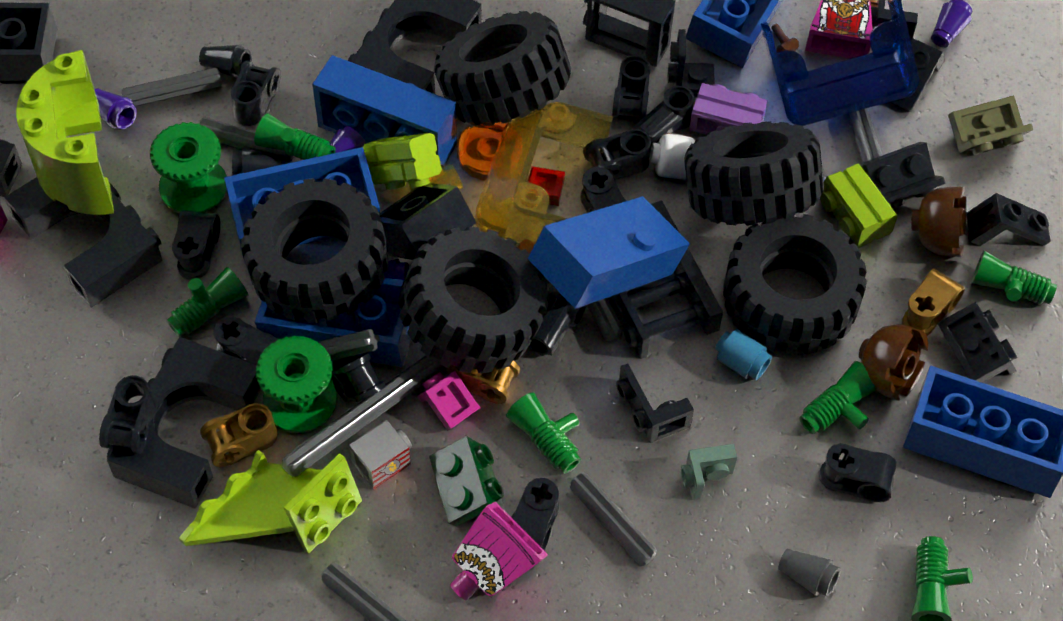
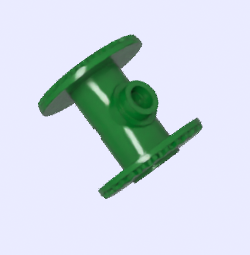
(189, 167)
(297, 383)

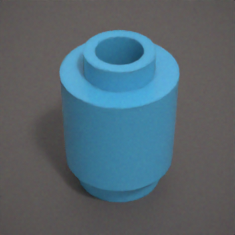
(743, 354)

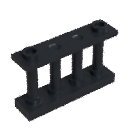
(687, 281)

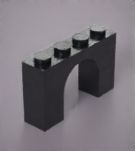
(409, 17)
(111, 263)
(186, 374)

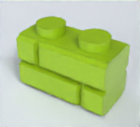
(403, 160)
(858, 205)

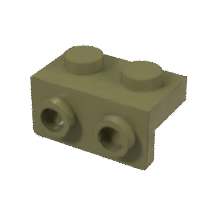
(988, 124)

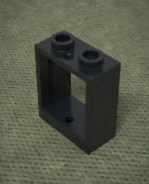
(627, 37)

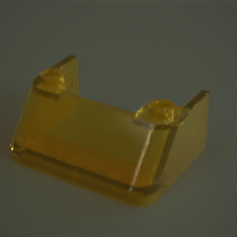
(510, 202)

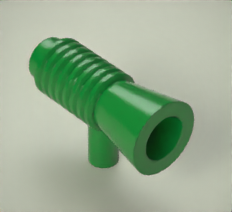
(295, 142)
(1015, 281)
(206, 302)
(839, 401)
(546, 434)
(934, 579)

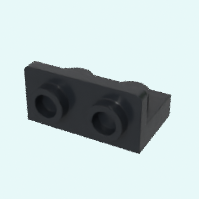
(903, 173)
(976, 344)

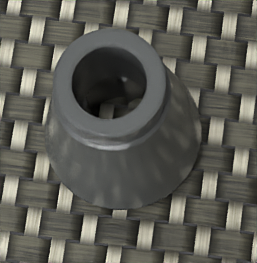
(810, 571)

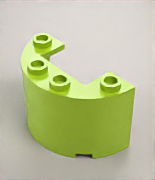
(56, 105)

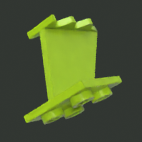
(273, 502)

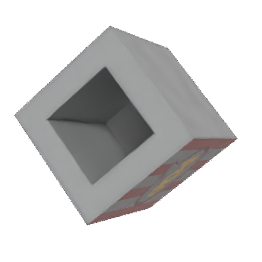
(381, 453)

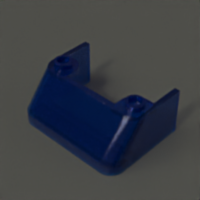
(850, 84)

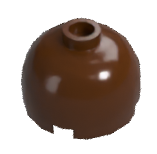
(942, 221)
(893, 359)

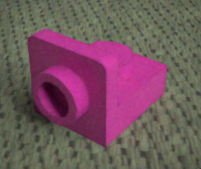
(448, 399)

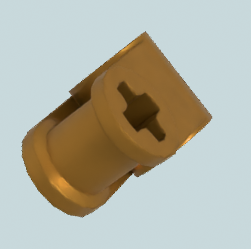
(932, 301)
(484, 383)
(237, 434)

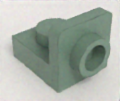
(707, 462)

